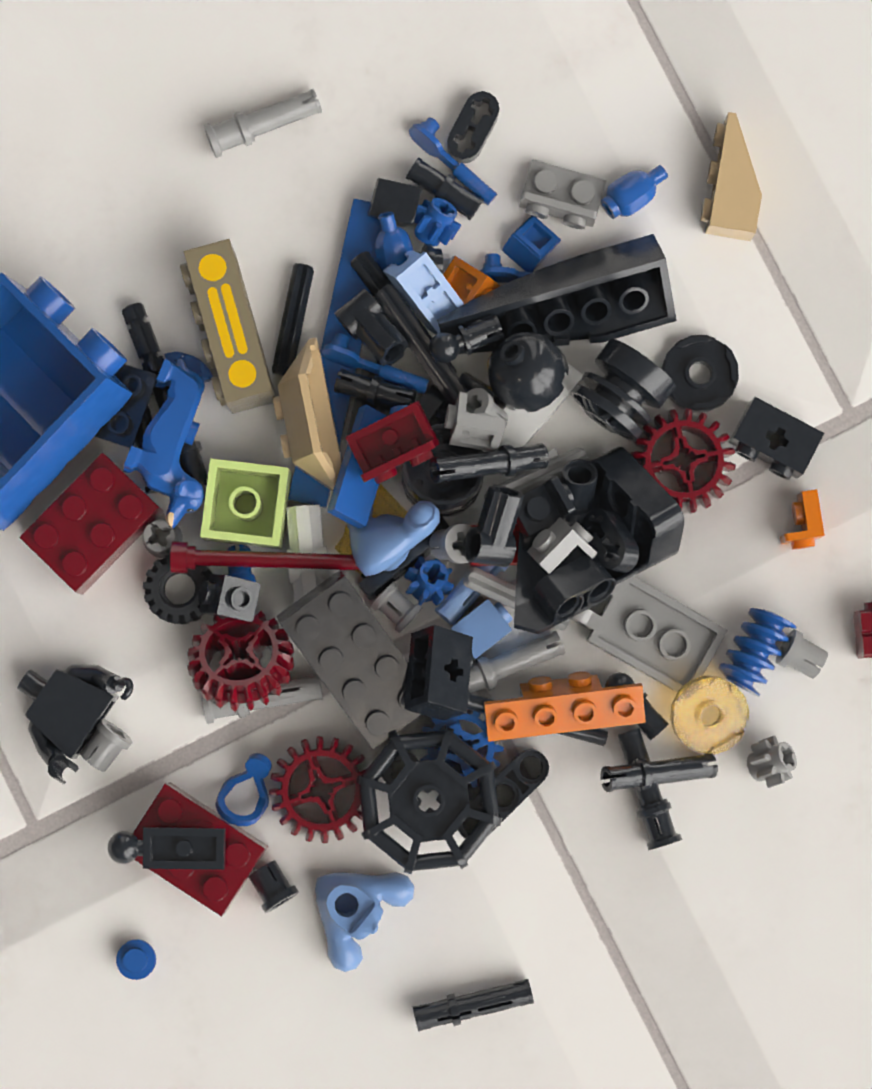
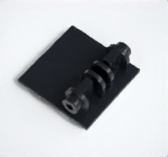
(126, 423)

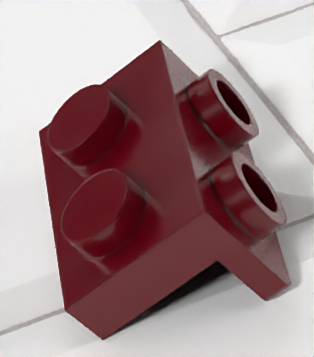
(393, 441)

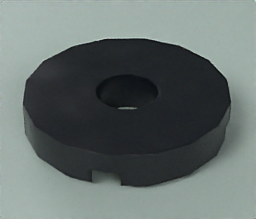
(722, 368)

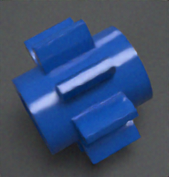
(436, 222)
(421, 588)

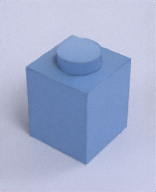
(486, 625)

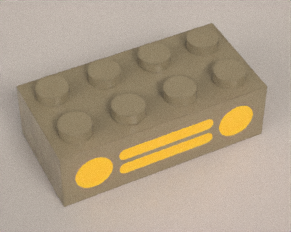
(230, 327)

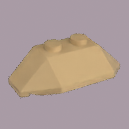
(308, 417)

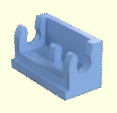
(424, 288)

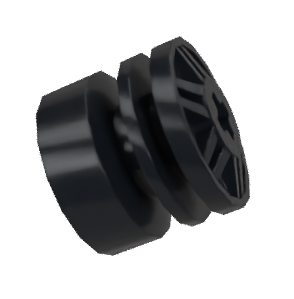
(627, 383)
(449, 497)

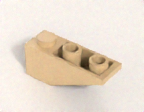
(735, 191)

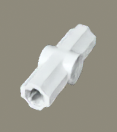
(305, 536)

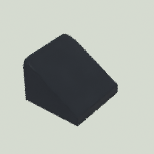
(396, 198)

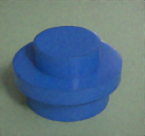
(136, 959)

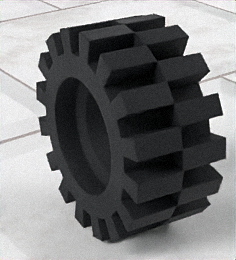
(157, 598)

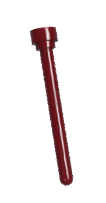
(187, 557)

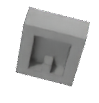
(473, 429)

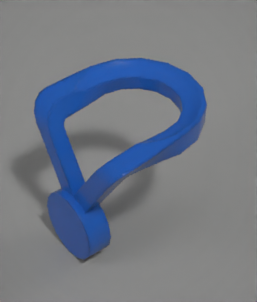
(258, 767)

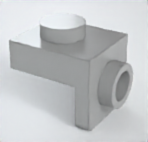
(555, 543)

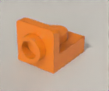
(467, 280)
(808, 515)

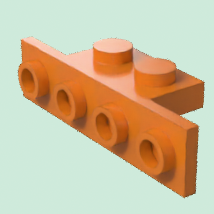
(563, 707)

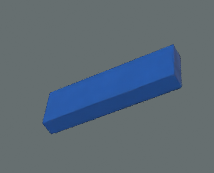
(351, 496)

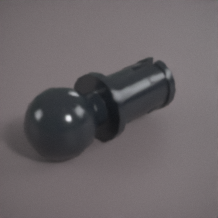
(446, 346)
(654, 721)

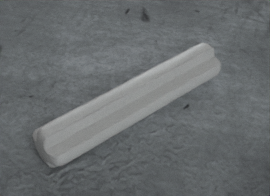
(536, 477)
(495, 589)

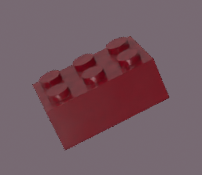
(91, 524)
(210, 887)

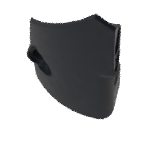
(579, 582)

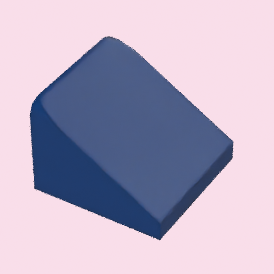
(530, 244)

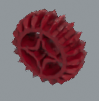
(679, 442)
(242, 679)
(290, 801)

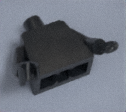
(69, 710)

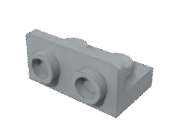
(562, 195)

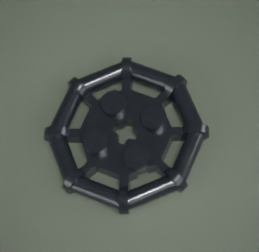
(405, 803)

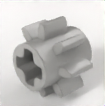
(771, 761)

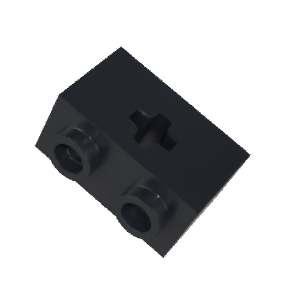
(796, 436)
(439, 673)

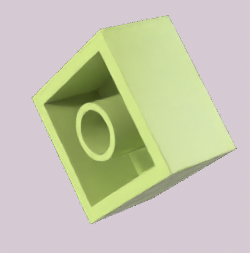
(246, 504)

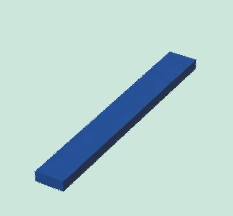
(359, 237)

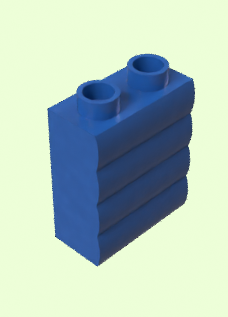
(50, 390)

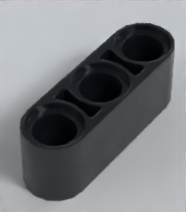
(521, 786)

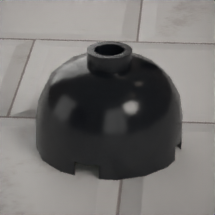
(527, 371)

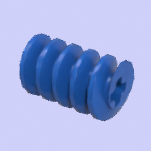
(755, 649)

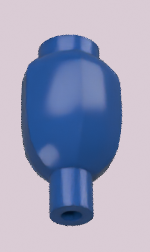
(632, 192)
(391, 242)

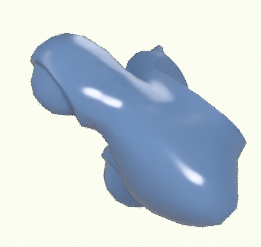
(390, 538)
(352, 908)

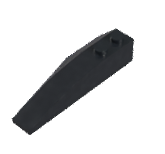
(579, 298)

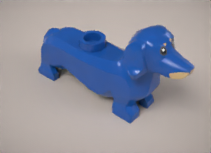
(165, 439)

